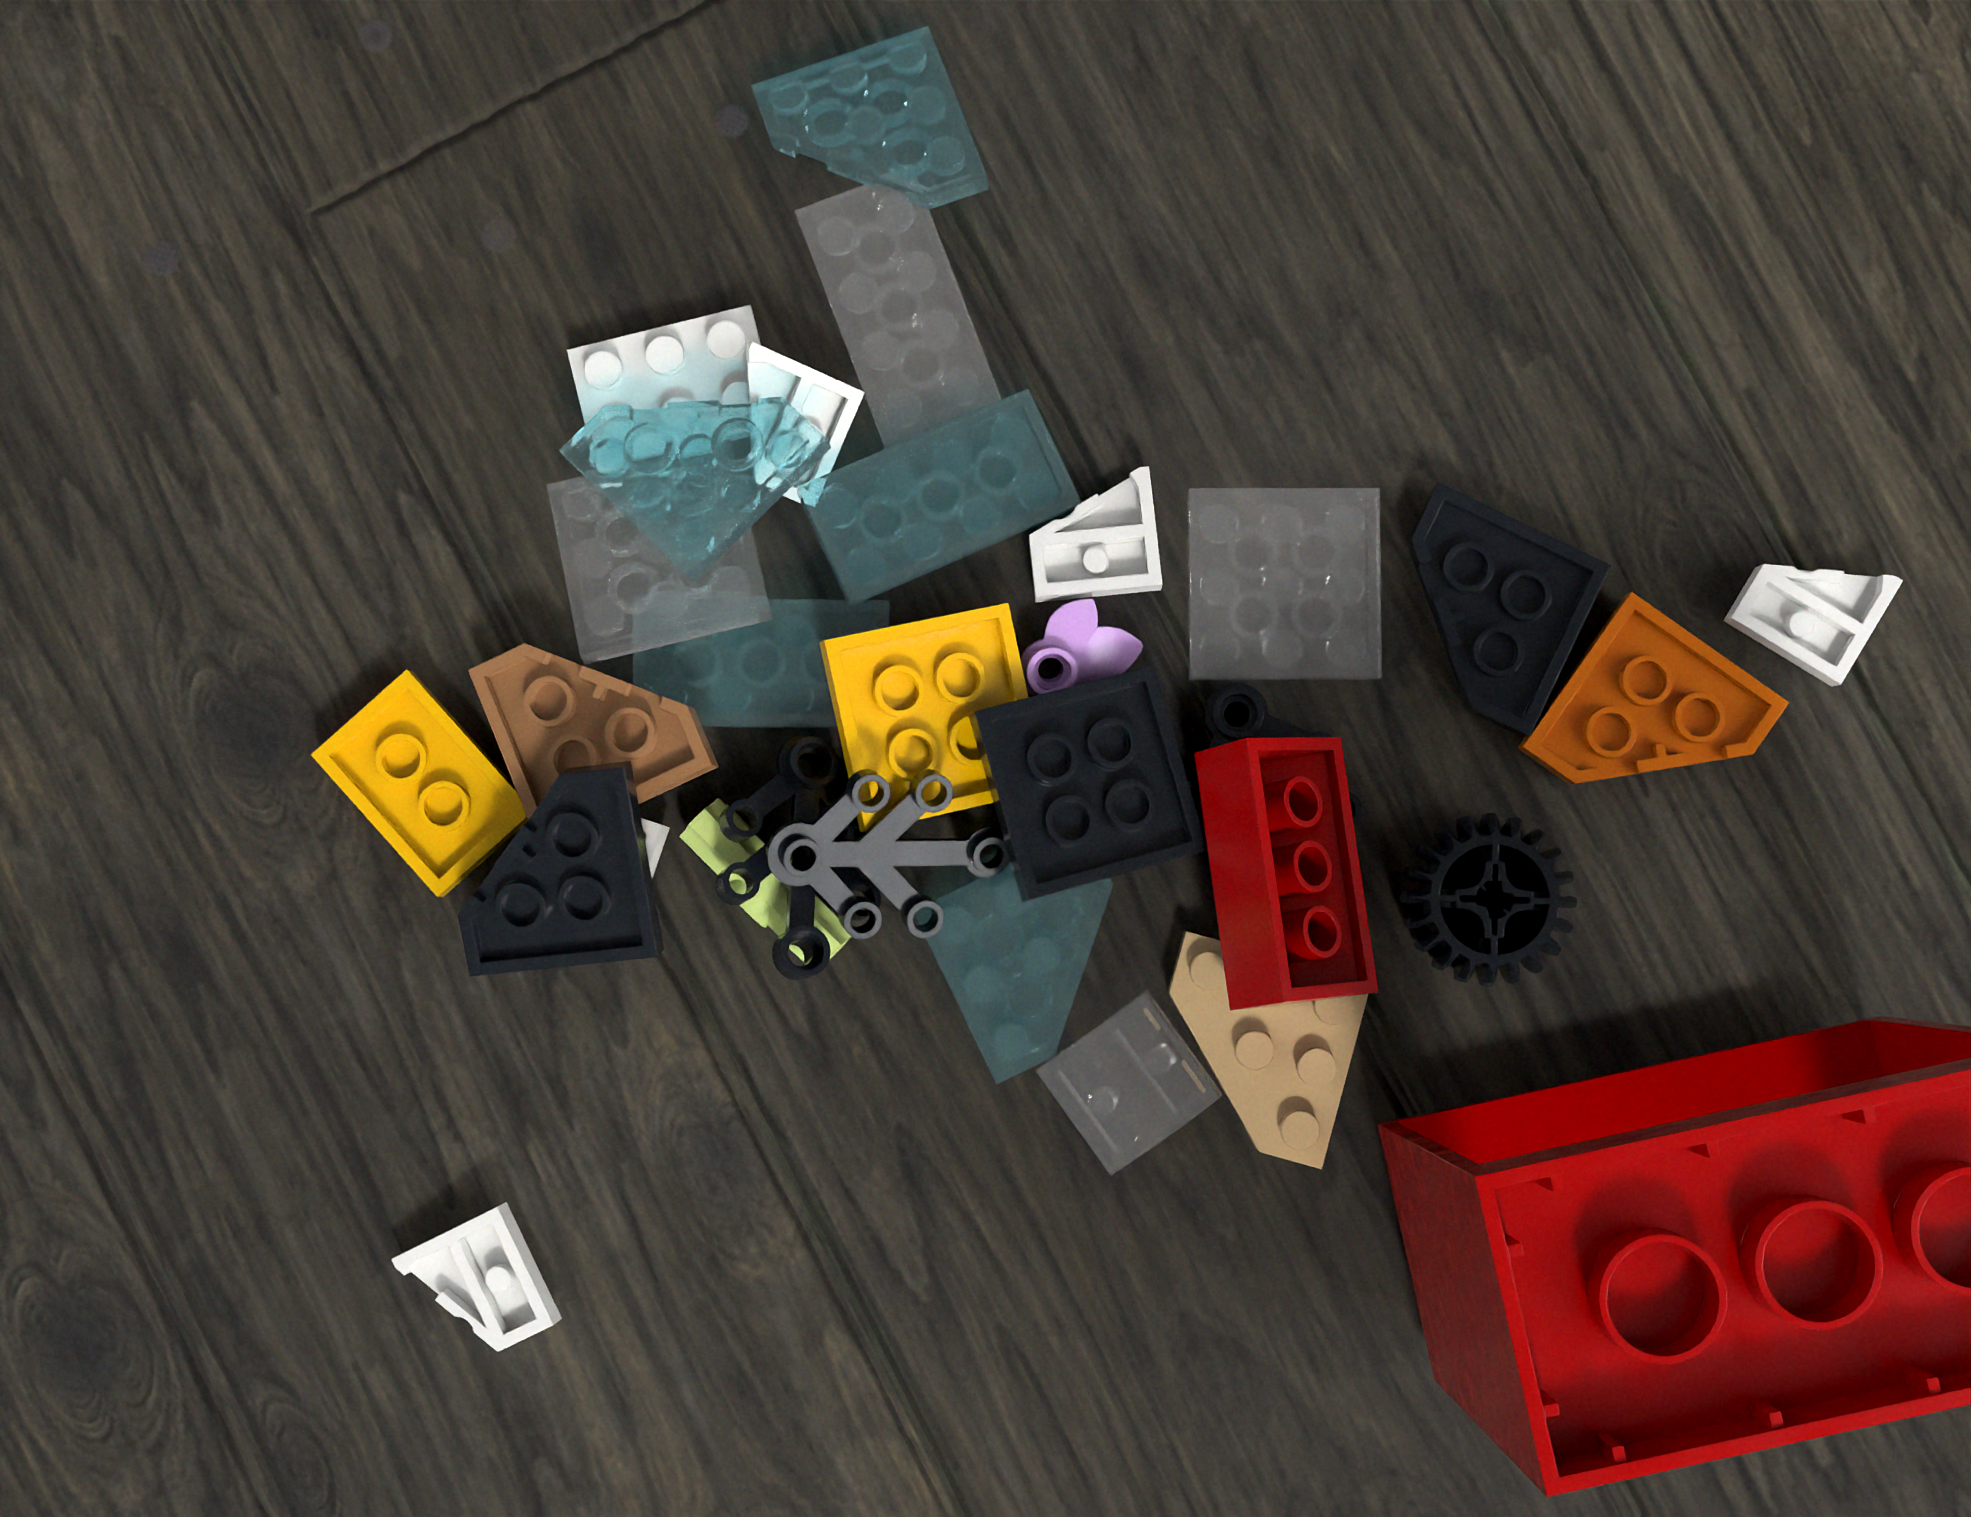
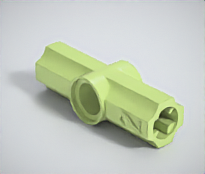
(770, 902)

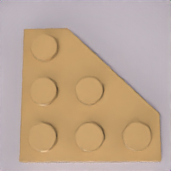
(1273, 1062)

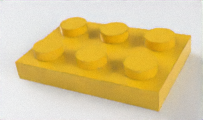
(423, 783)

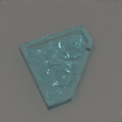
(878, 119)
(695, 469)
(1015, 963)

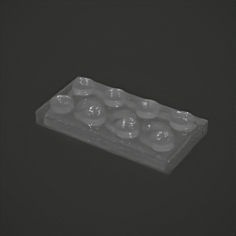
(897, 310)

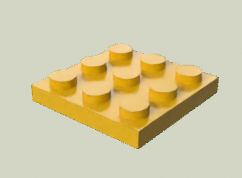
(908, 700)

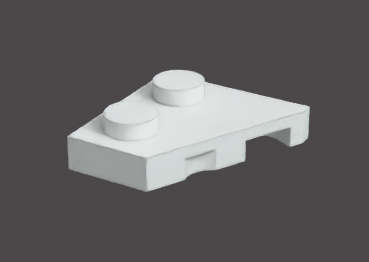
(816, 396)
(1100, 546)
(1812, 616)
(485, 1278)

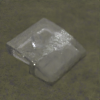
(1129, 1082)

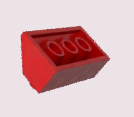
(1285, 871)

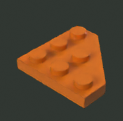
(1649, 703)

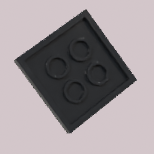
(1087, 783)

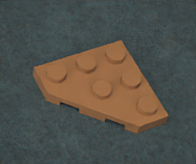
(568, 716)

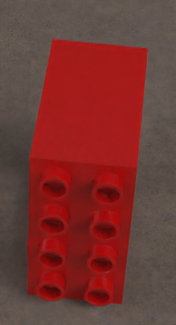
(1699, 1250)

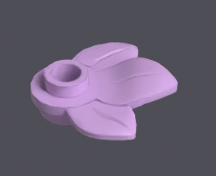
(1081, 646)

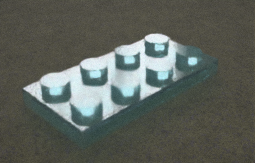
(938, 497)
(761, 671)

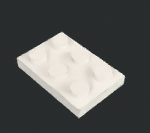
(668, 364)

